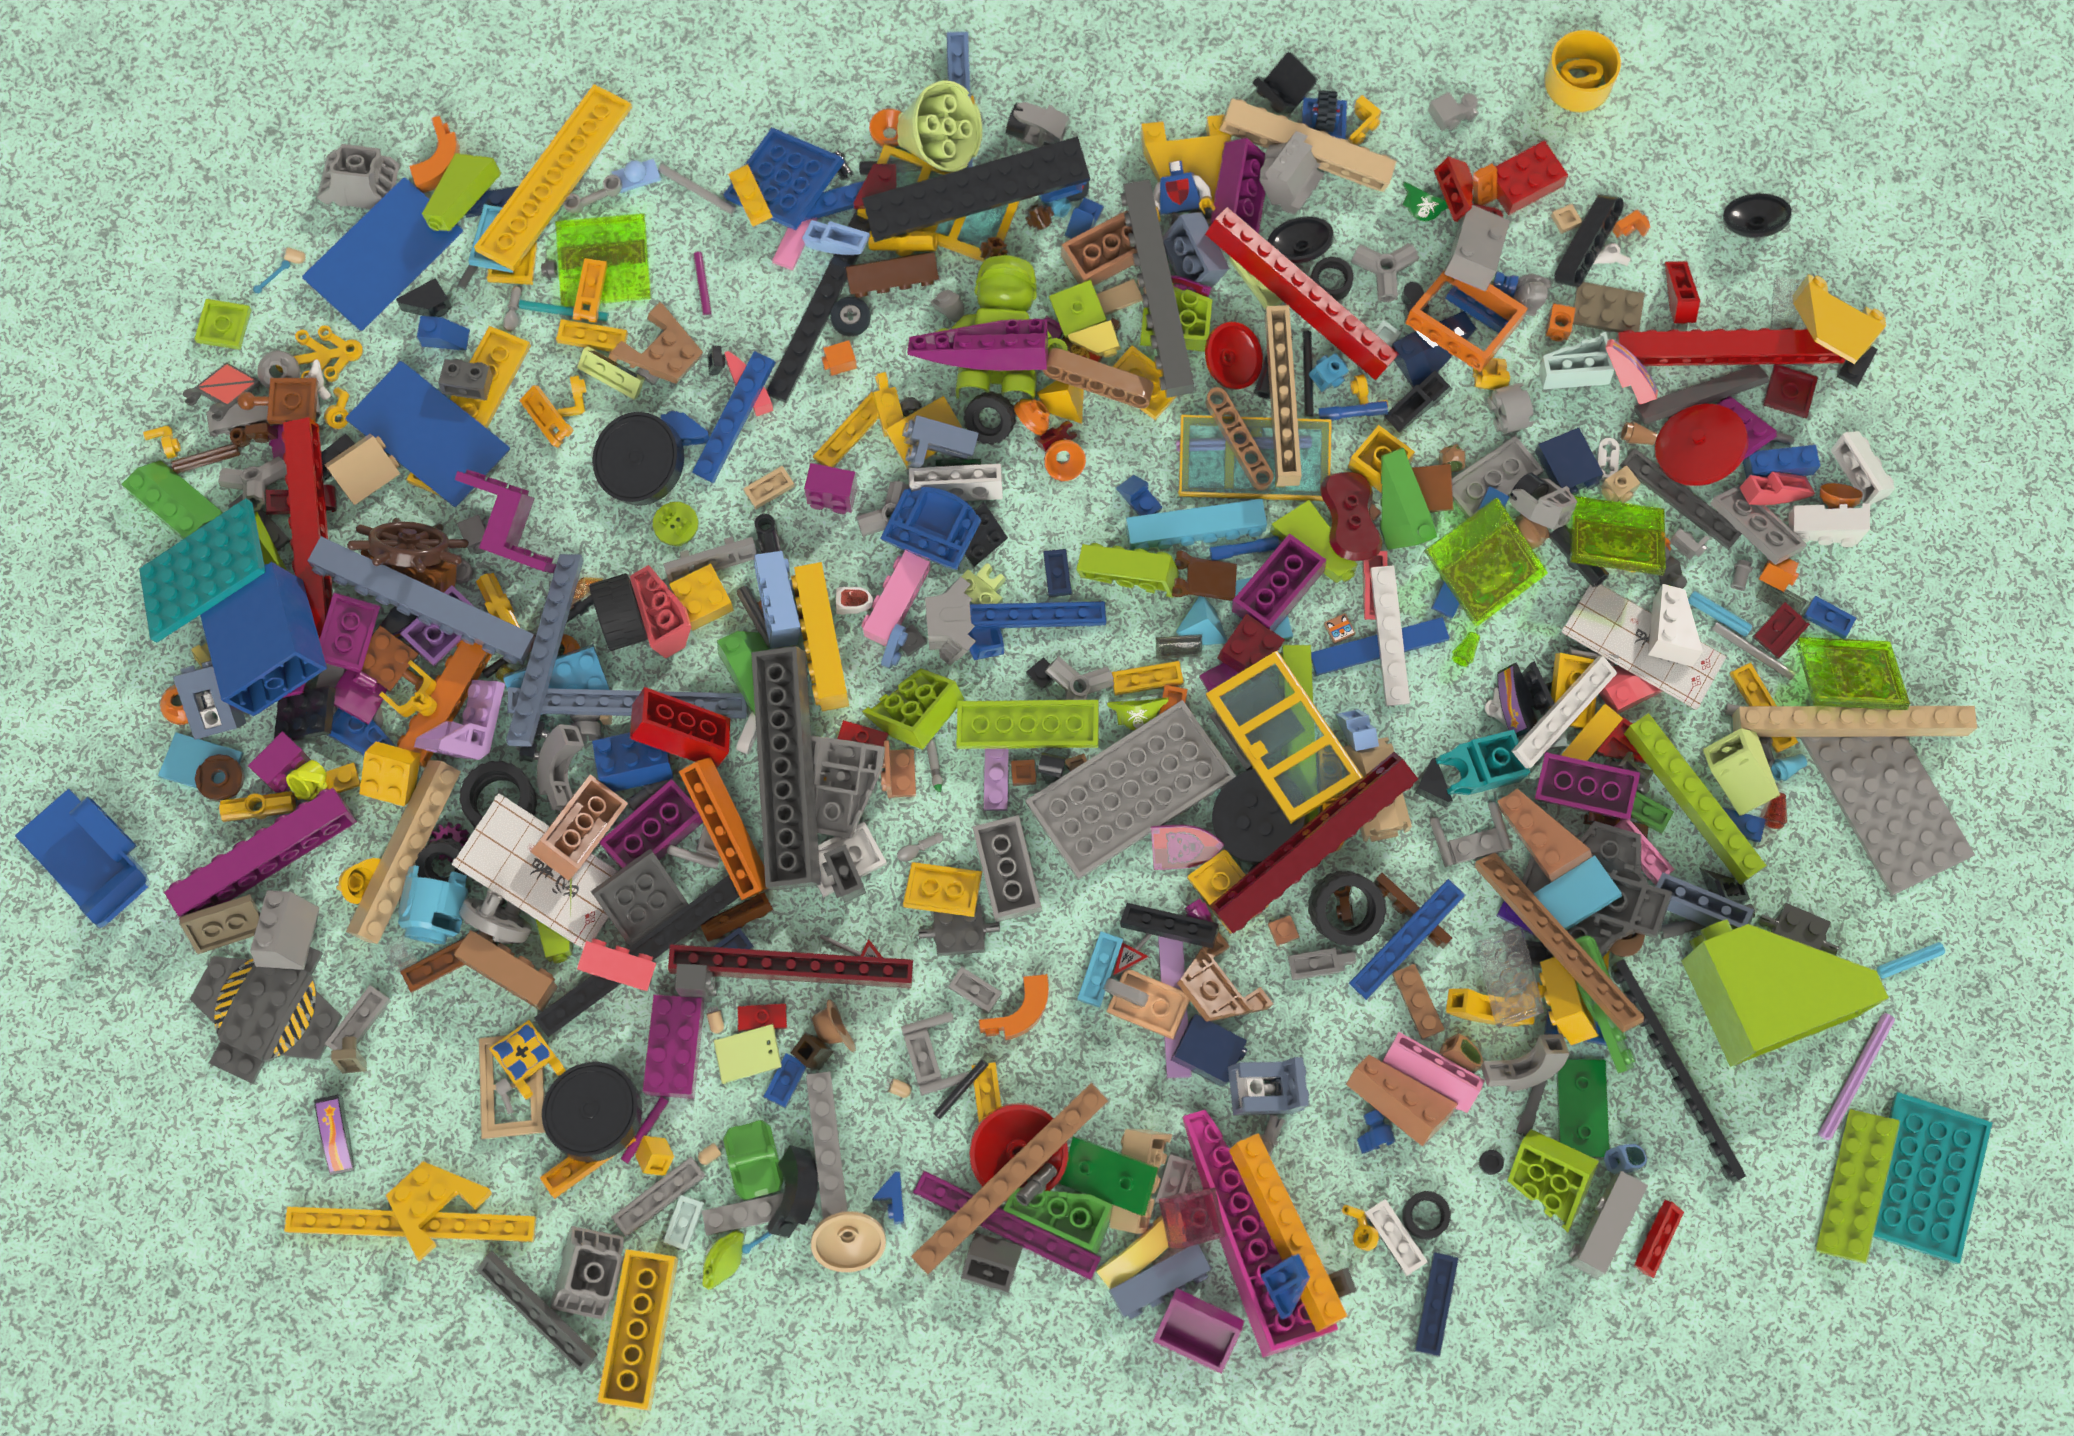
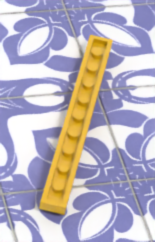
(385, 1223)

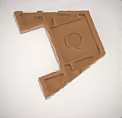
(668, 355)
(1213, 991)

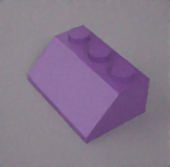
(428, 639)

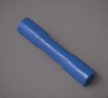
(1367, 409)
(1229, 550)

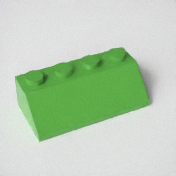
(170, 498)

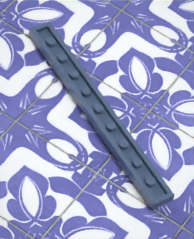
(545, 650)
(620, 702)

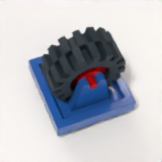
(1326, 113)

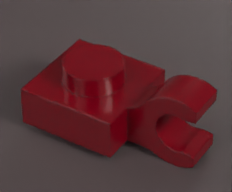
(1053, 435)

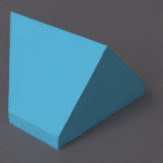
(1203, 621)

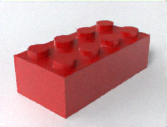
(679, 727)

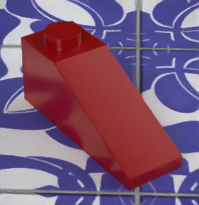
(1456, 186)
(1682, 292)

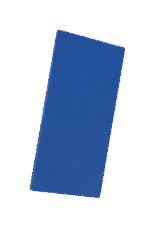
(379, 256)
(427, 432)

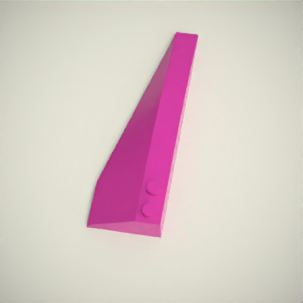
(1247, 1241)

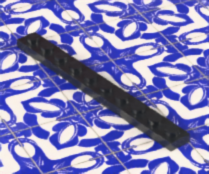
(814, 320)
(652, 944)
(1681, 1079)

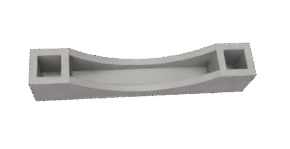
(826, 1143)

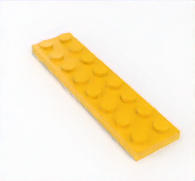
(504, 356)

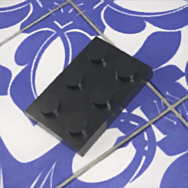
(306, 714)

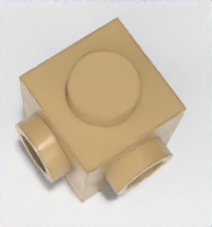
(1620, 486)

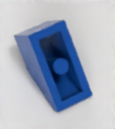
(442, 333)
(688, 430)

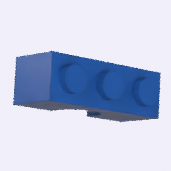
(1792, 460)

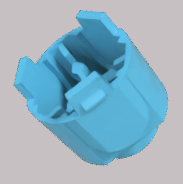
(431, 907)

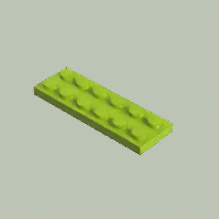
(1027, 724)
(1858, 1186)

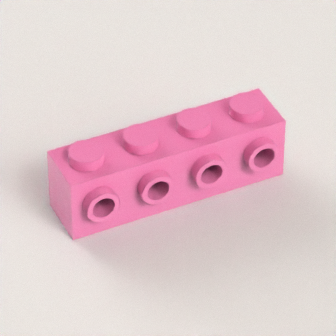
(896, 597)
(1434, 1071)

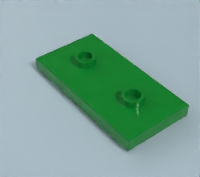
(1583, 1106)
(1109, 1175)

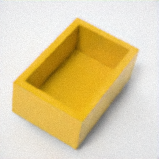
(1566, 1003)

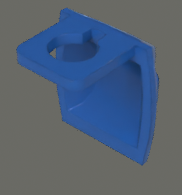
(988, 643)

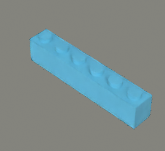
(1196, 524)

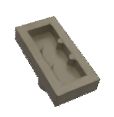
(348, 1058)

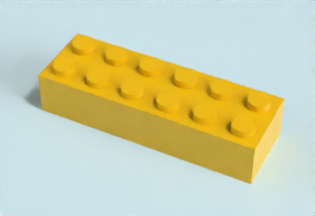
(820, 637)
(638, 1330)

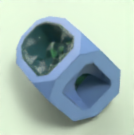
(1625, 1158)

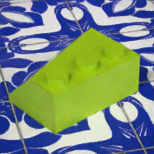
(1194, 317)
(916, 708)
(1553, 1175)

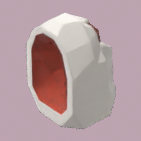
(852, 600)

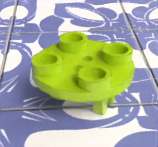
(683, 530)

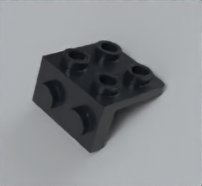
(1286, 84)

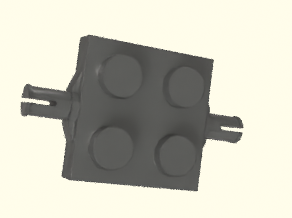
(1801, 927)
(959, 933)

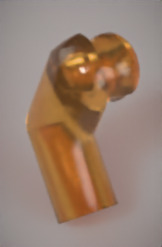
(583, 586)

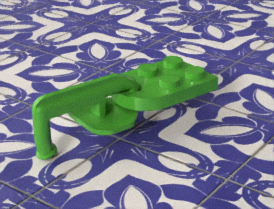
(1614, 1037)

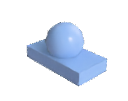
(637, 174)

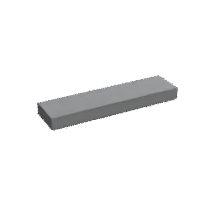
(658, 1196)

